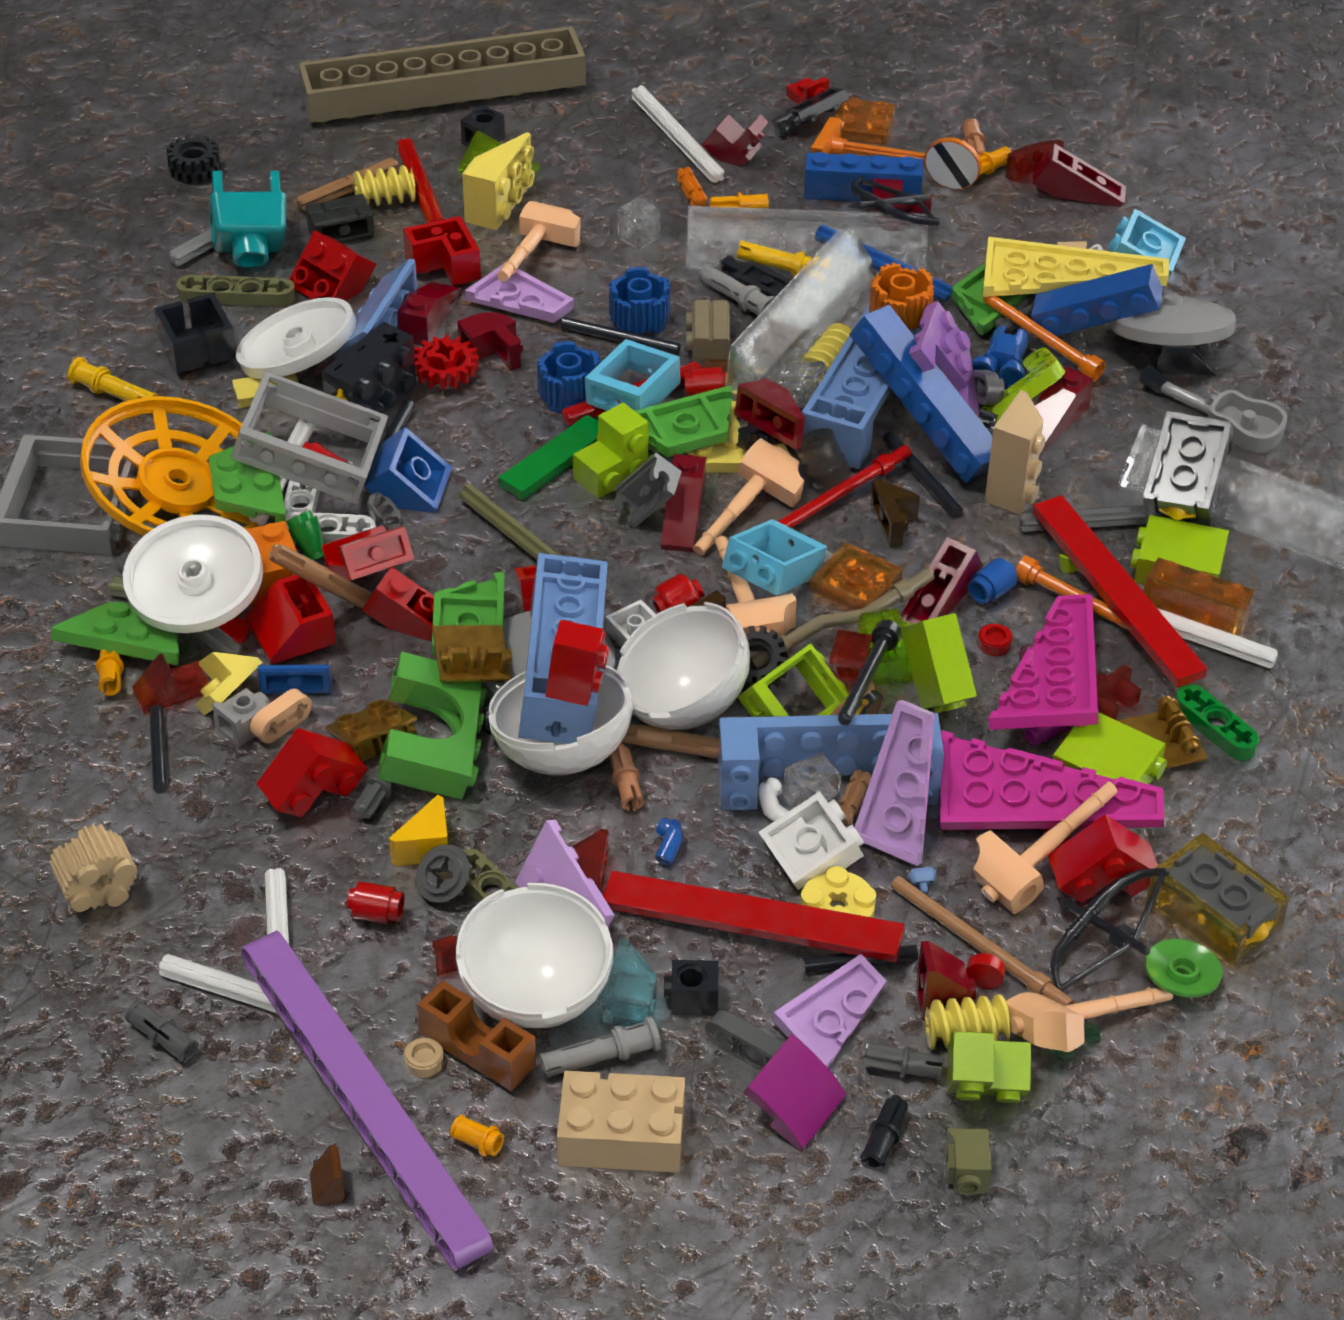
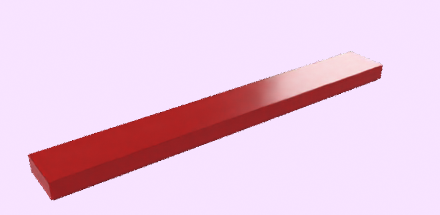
(1120, 591)
(754, 916)

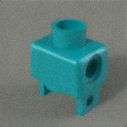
(247, 221)

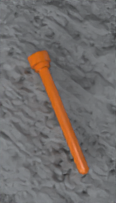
(1087, 364)
(1030, 572)

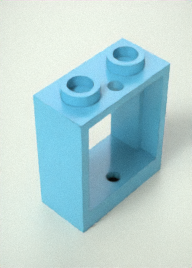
(605, 389)
(779, 563)

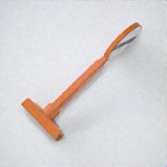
(947, 160)

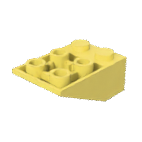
(497, 182)

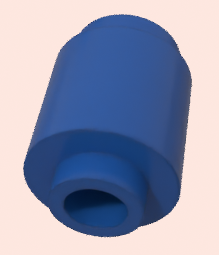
(992, 581)

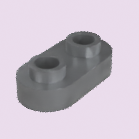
(988, 387)

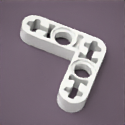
(310, 496)

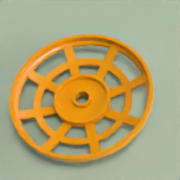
(161, 465)

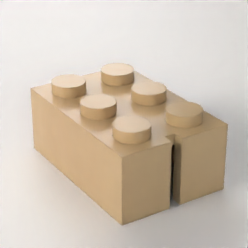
(621, 1121)

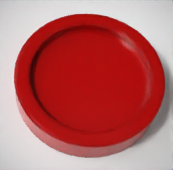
(236, 629)

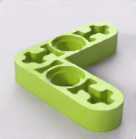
(1043, 372)

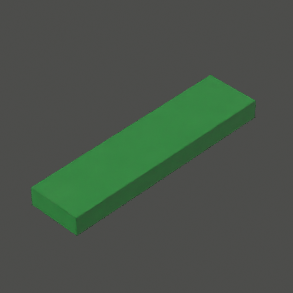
(549, 459)

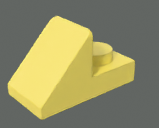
(226, 674)

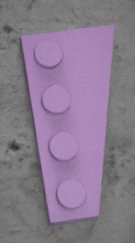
(898, 790)

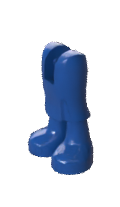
(1004, 355)

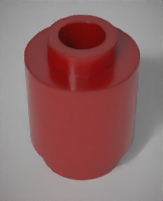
(704, 380)
(375, 903)

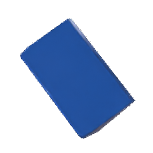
(305, 678)

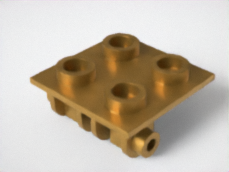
(471, 653)
(370, 727)
(1172, 728)

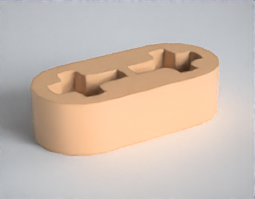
(281, 716)

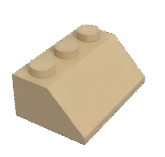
(1015, 456)

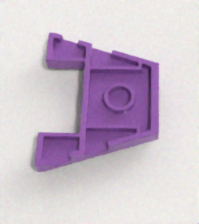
(949, 348)

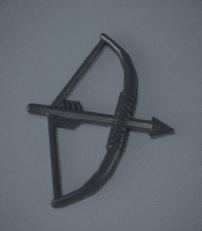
(885, 206)
(1117, 935)

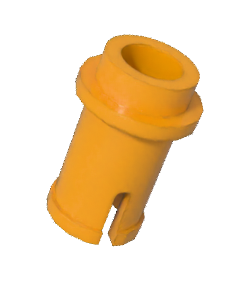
(485, 1139)

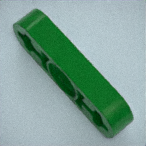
(1201, 705)

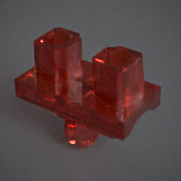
(1116, 688)

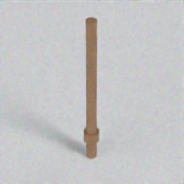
(1036, 981)

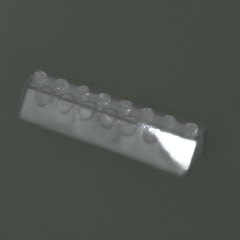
(718, 232)
(802, 311)
(1260, 504)

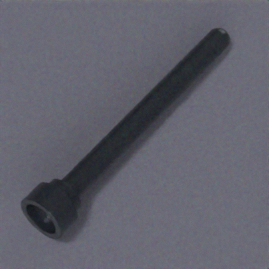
(885, 638)

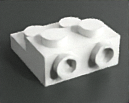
(812, 840)

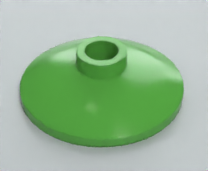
(1183, 968)

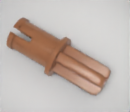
(973, 135)
(626, 778)

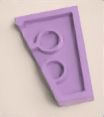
(521, 295)
(557, 864)
(832, 1008)

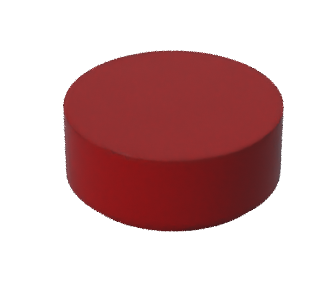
(995, 639)
(986, 970)

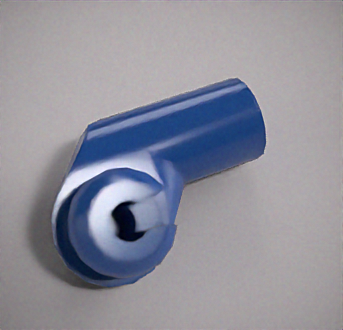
(672, 838)

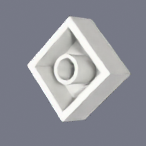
(626, 620)

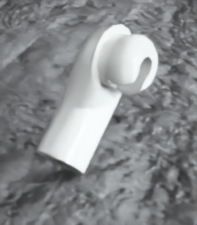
(768, 799)

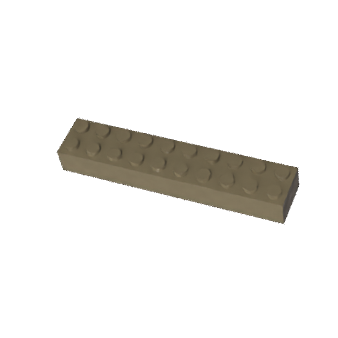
(442, 74)

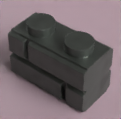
(341, 218)

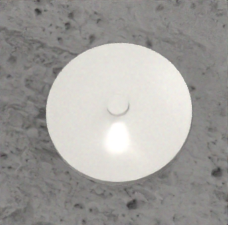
(296, 337)
(192, 573)

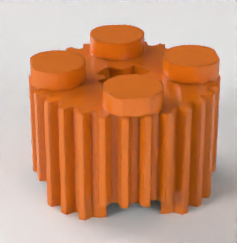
(904, 291)

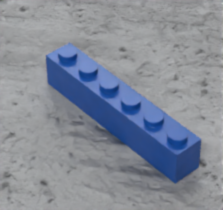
(925, 394)

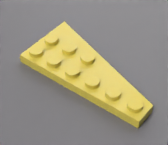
(1035, 268)

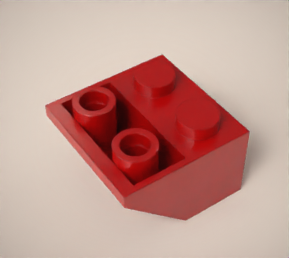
(330, 269)
(291, 620)

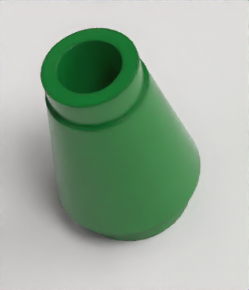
(307, 534)

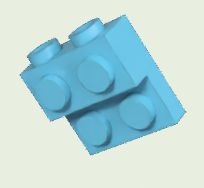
(1146, 237)

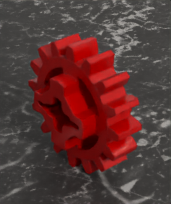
(445, 362)

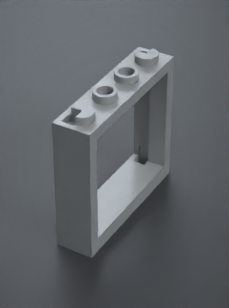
(301, 463)
(58, 536)

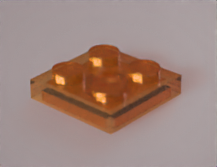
(866, 120)
(855, 577)

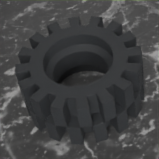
(193, 159)
(773, 646)

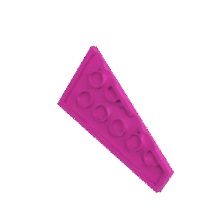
(1057, 675)
(1029, 791)

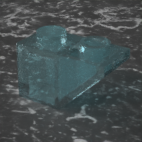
(630, 989)

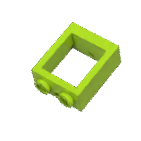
(812, 666)

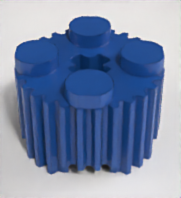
(639, 301)
(563, 374)

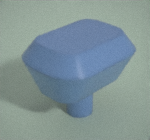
(922, 877)

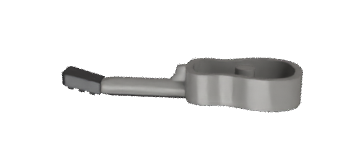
(1256, 423)

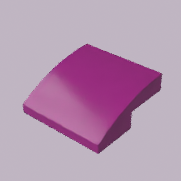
(796, 1092)

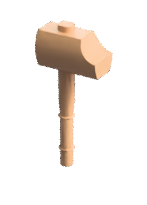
(540, 223)
(766, 470)
(772, 612)
(1012, 876)
(1062, 1027)

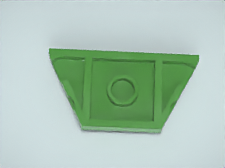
(969, 298)
(689, 422)
(245, 487)
(470, 604)
(117, 629)

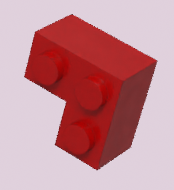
(445, 246)
(575, 662)
(306, 768)
(1100, 857)

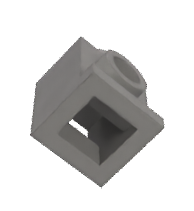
(236, 714)

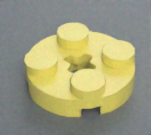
(840, 886)

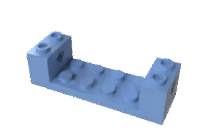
(849, 401)
(571, 592)
(770, 744)

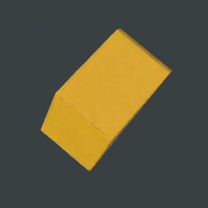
(419, 834)

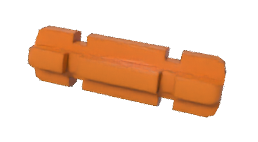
(691, 187)

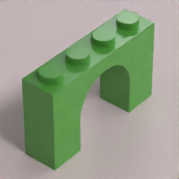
(428, 763)

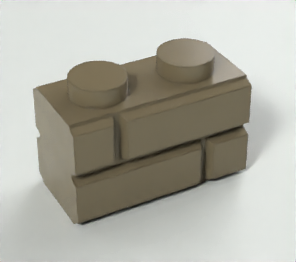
(708, 330)

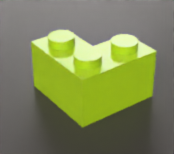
(616, 454)
(987, 1067)

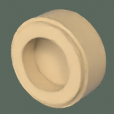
(423, 1057)

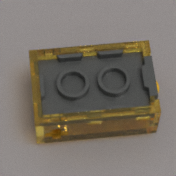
(1219, 898)

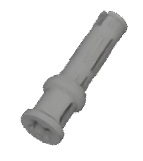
(748, 297)
(619, 1044)

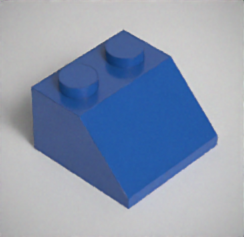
(408, 473)

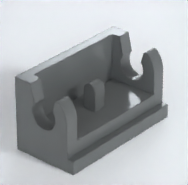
(647, 489)

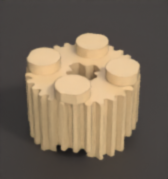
(94, 869)

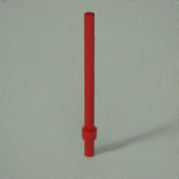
(880, 466)

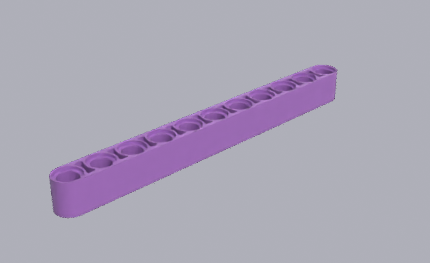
(368, 1102)

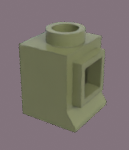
(968, 1160)

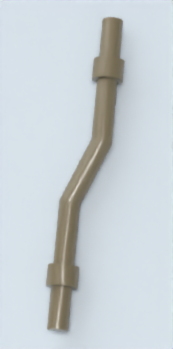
(900, 593)

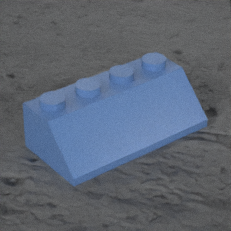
(383, 303)

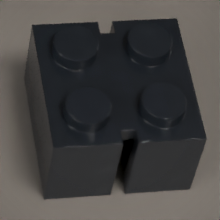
(208, 339)

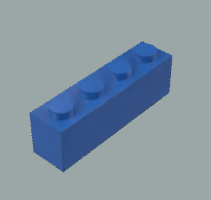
(833, 174)
(1098, 301)

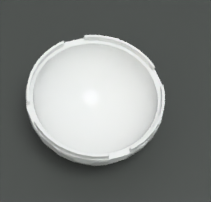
(685, 665)
(554, 758)
(534, 955)

